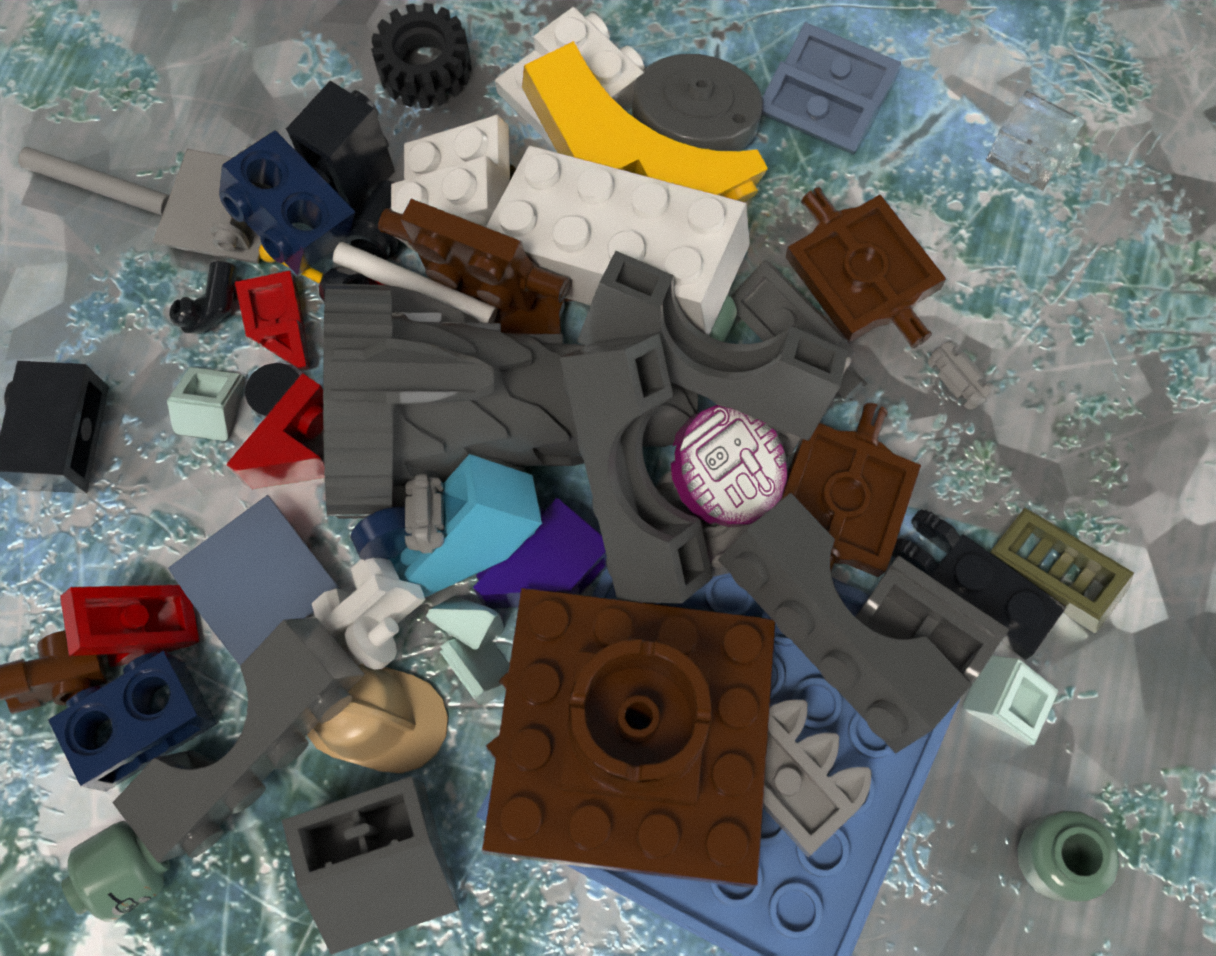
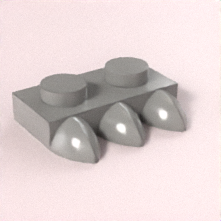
(796, 780)

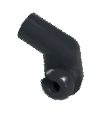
(210, 308)

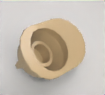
(388, 725)

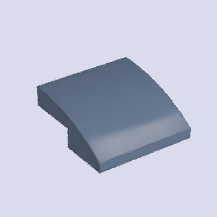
(830, 88)
(252, 578)

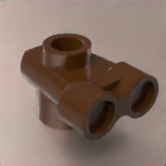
(49, 677)

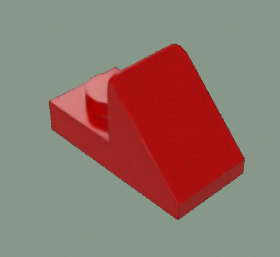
(276, 447)
(127, 621)

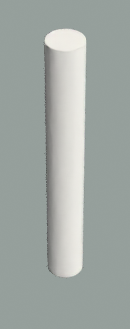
(395, 275)

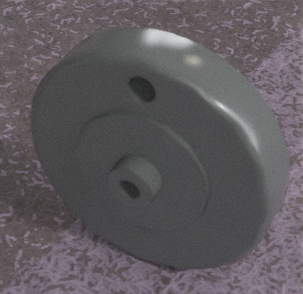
(699, 102)

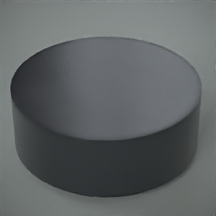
(268, 386)

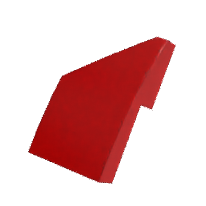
(274, 316)

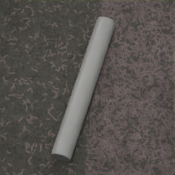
(93, 180)

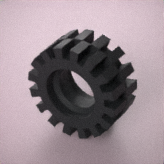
(420, 31)

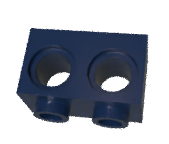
(295, 197)
(135, 731)

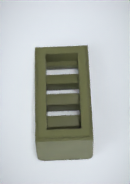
(1094, 564)

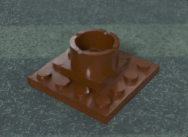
(621, 798)

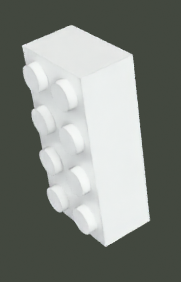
(581, 211)

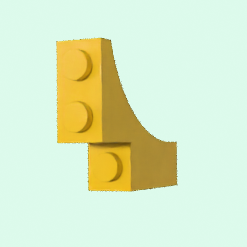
(595, 128)

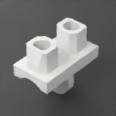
(369, 616)

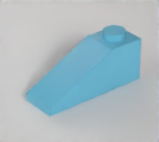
(485, 521)

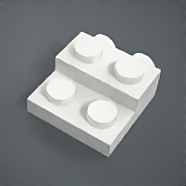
(611, 66)
(457, 171)

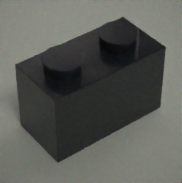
(343, 142)
(51, 426)

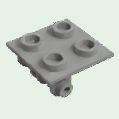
(196, 217)

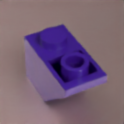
(558, 557)

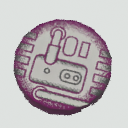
(728, 466)

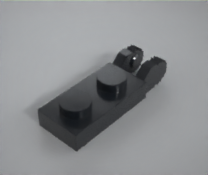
(984, 583)

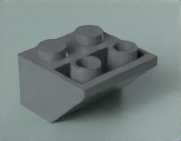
(371, 864)

